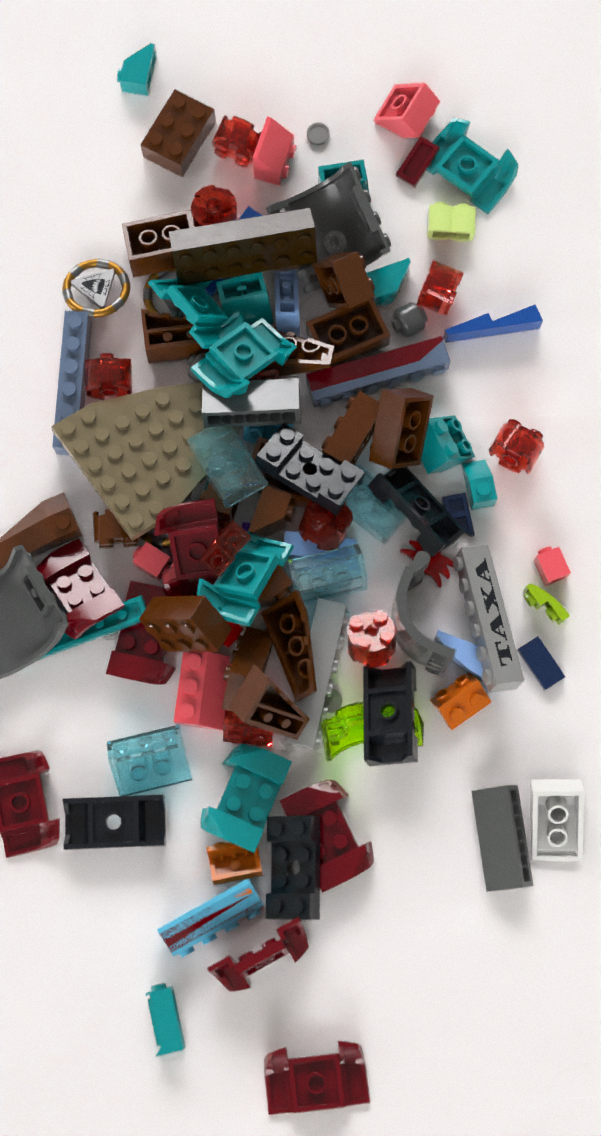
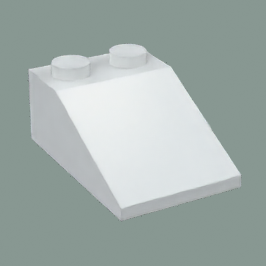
(556, 819)

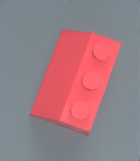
(201, 690)

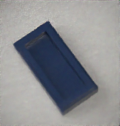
(541, 663)

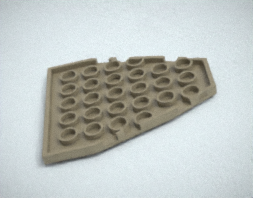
(138, 451)

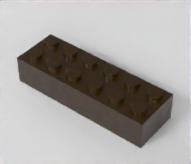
(244, 246)

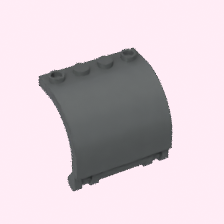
(341, 206)
(28, 614)
(416, 645)

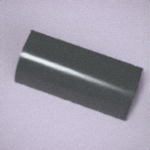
(262, 404)
(502, 838)

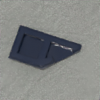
(458, 508)

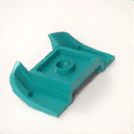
(472, 167)
(200, 309)
(240, 357)
(244, 579)
(246, 796)

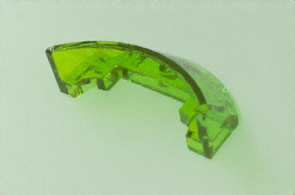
(347, 728)

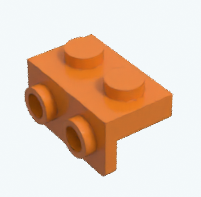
(460, 700)
(232, 863)

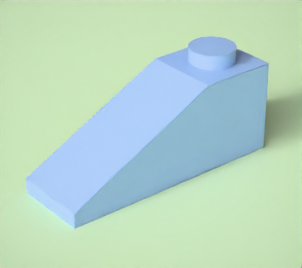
(287, 301)

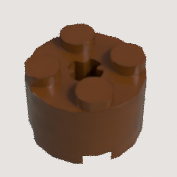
(109, 531)

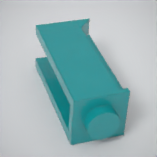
(165, 1019)

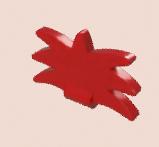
(436, 563)

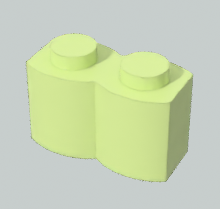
(451, 222)

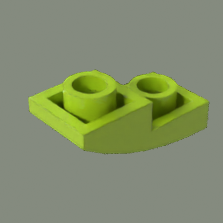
(538, 598)

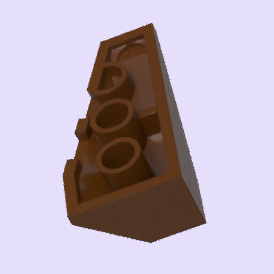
(307, 356)
(41, 529)
(290, 634)

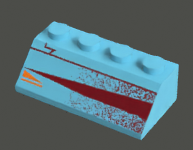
(210, 917)

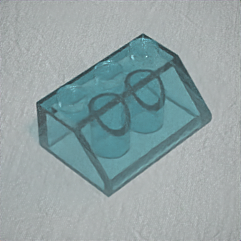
(226, 464)
(371, 514)
(329, 573)
(149, 760)

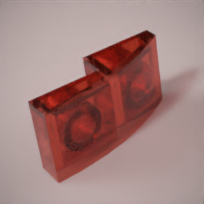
(225, 547)

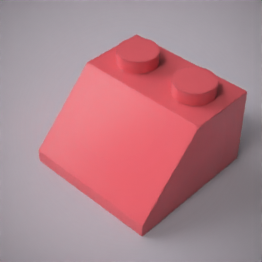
(407, 109)
(273, 153)

